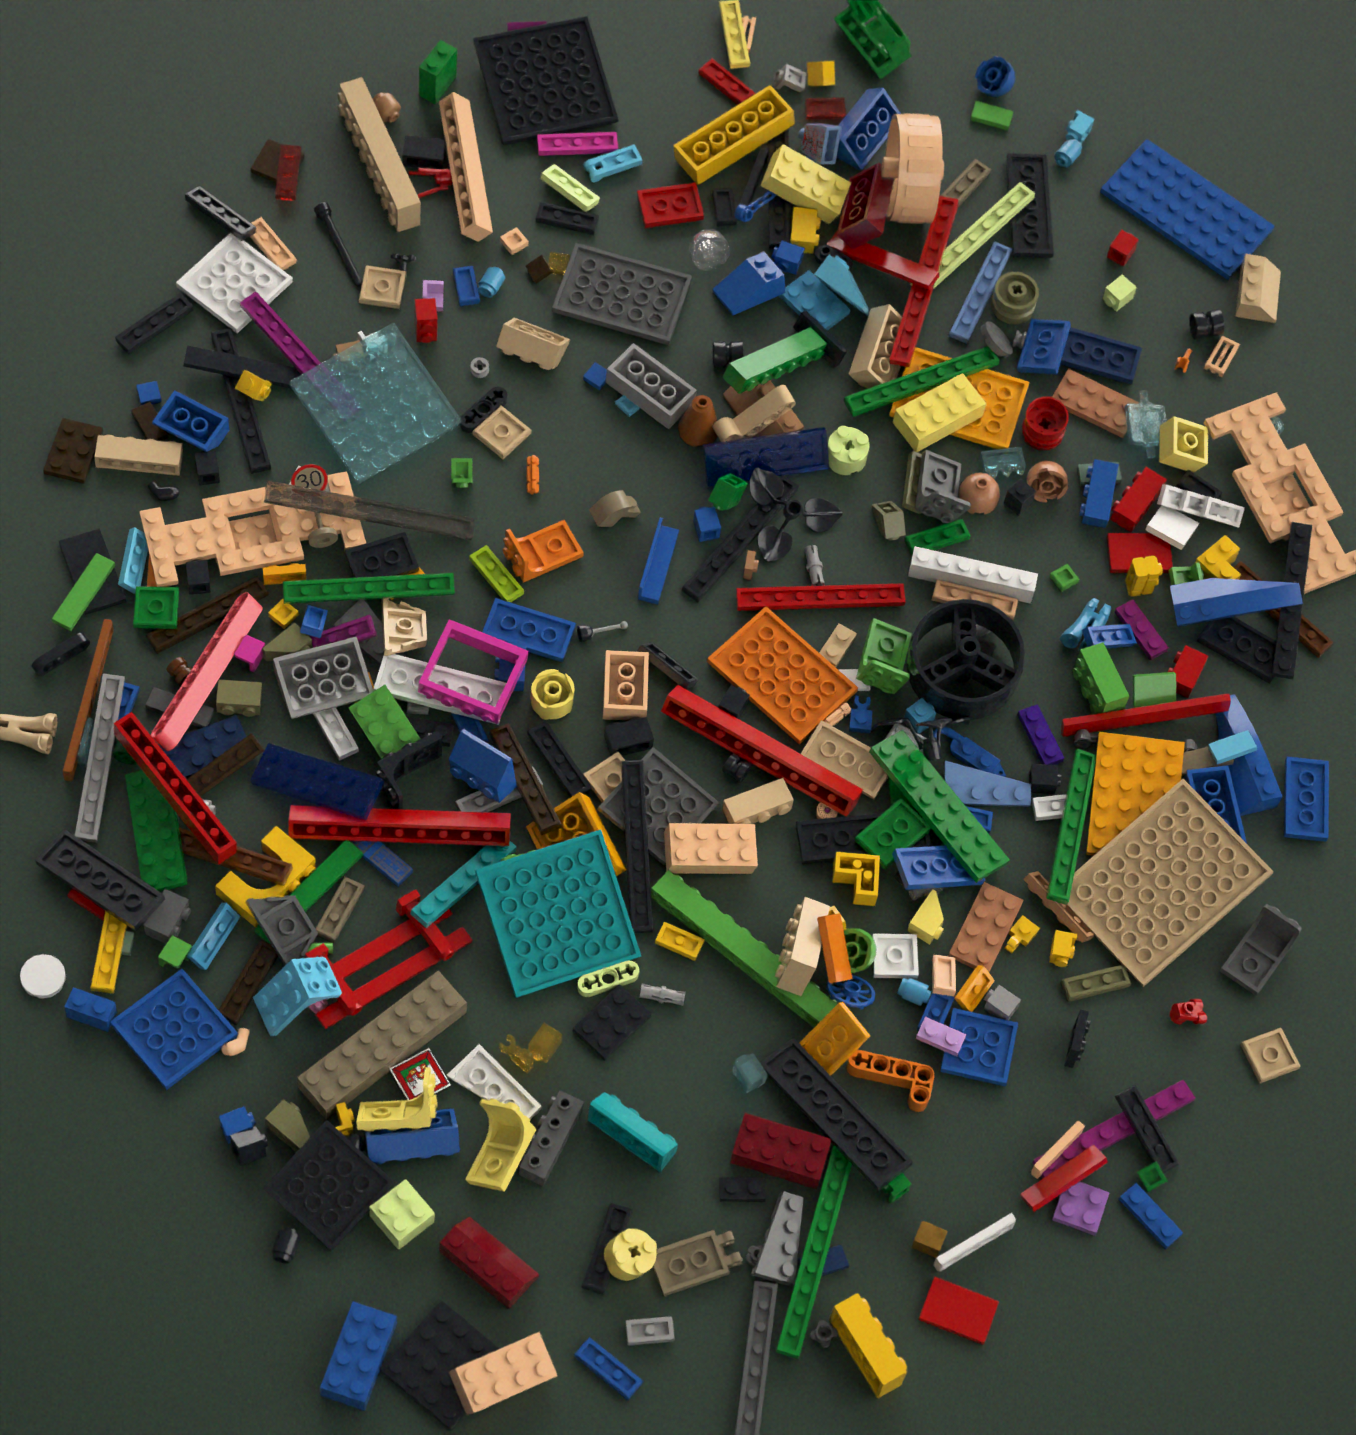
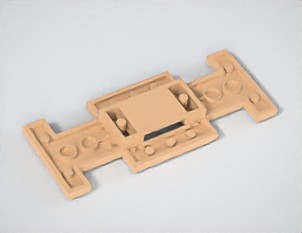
(1275, 493)
(242, 542)

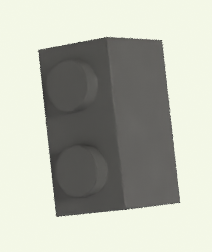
(168, 917)

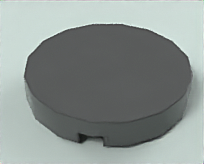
(996, 339)

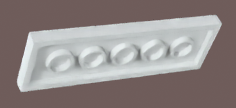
(404, 673)

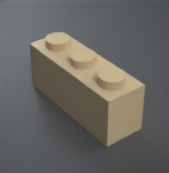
(759, 803)

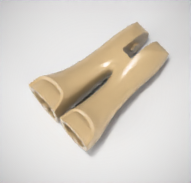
(46, 726)

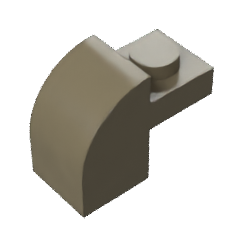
(613, 507)

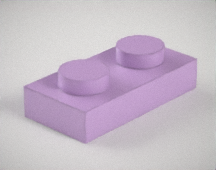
(941, 1036)

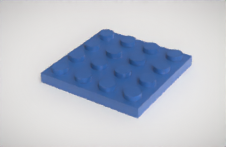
(174, 1029)

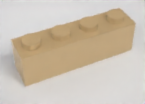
(138, 455)

